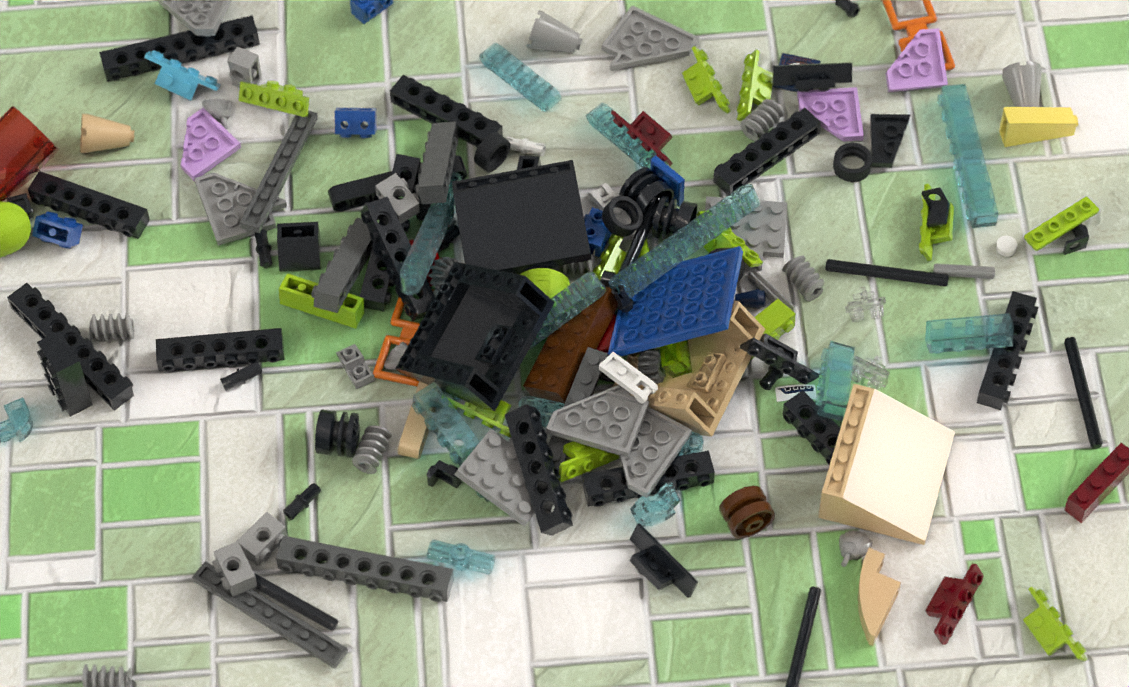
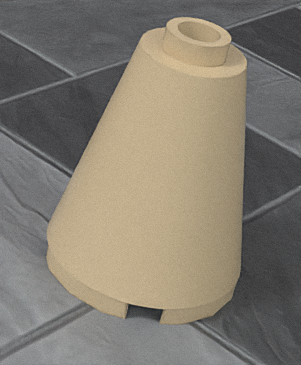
(103, 134)

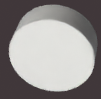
(1006, 246)

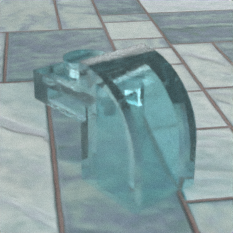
(18, 422)
(656, 508)

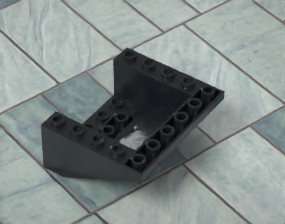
(522, 219)
(476, 333)

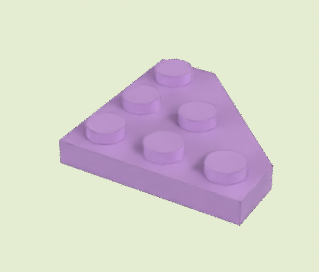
(919, 64)
(836, 110)
(205, 144)

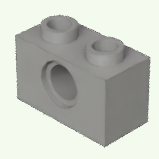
(244, 67)
(394, 187)
(265, 527)
(234, 557)

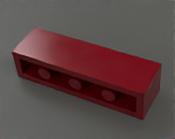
(1099, 484)

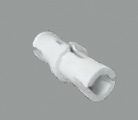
(526, 146)

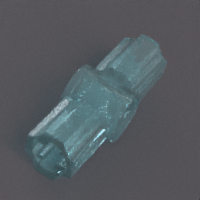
(474, 559)

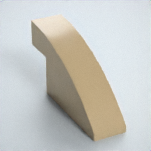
(875, 595)

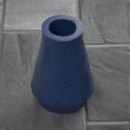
(752, 299)

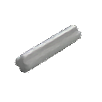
(965, 271)
(770, 291)

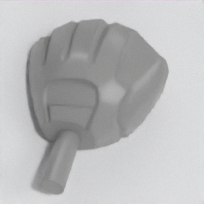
(218, 109)
(394, 356)
(853, 545)

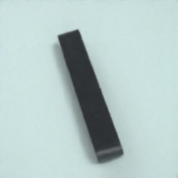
(363, 191)

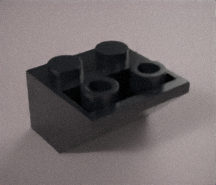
(298, 246)

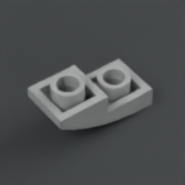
(355, 366)

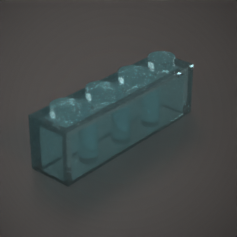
(969, 333)
(835, 380)

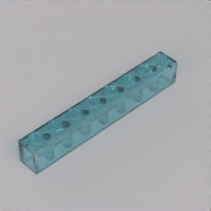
(968, 156)

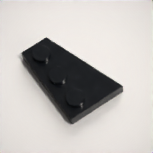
(886, 137)

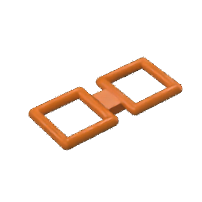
(914, 25)
(408, 330)

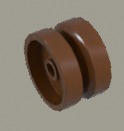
(746, 511)

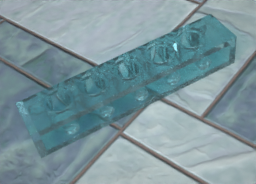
(433, 397)

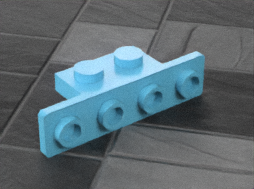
(178, 78)

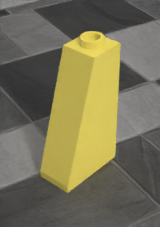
(1036, 124)

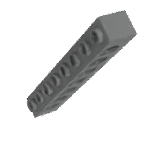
(378, 564)

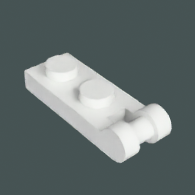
(595, 196)
(628, 377)

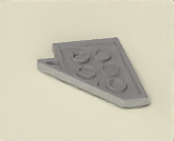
(199, 16)
(646, 40)
(226, 204)
(762, 228)
(601, 421)
(653, 451)
(497, 476)

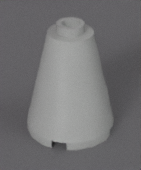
(553, 35)
(1023, 83)

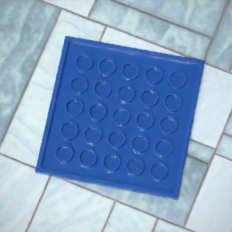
(680, 304)

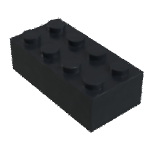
(63, 374)

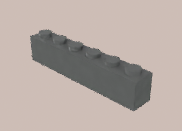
(438, 163)
(344, 268)

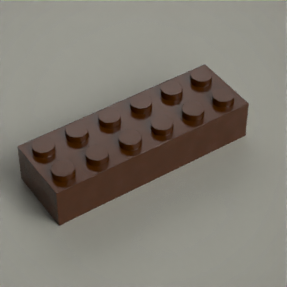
(565, 349)

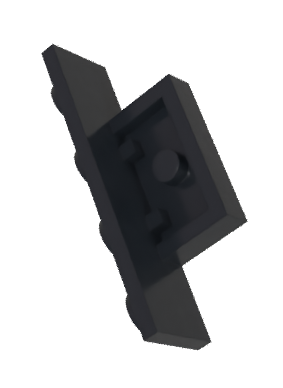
(812, 75)
(779, 356)
(659, 564)

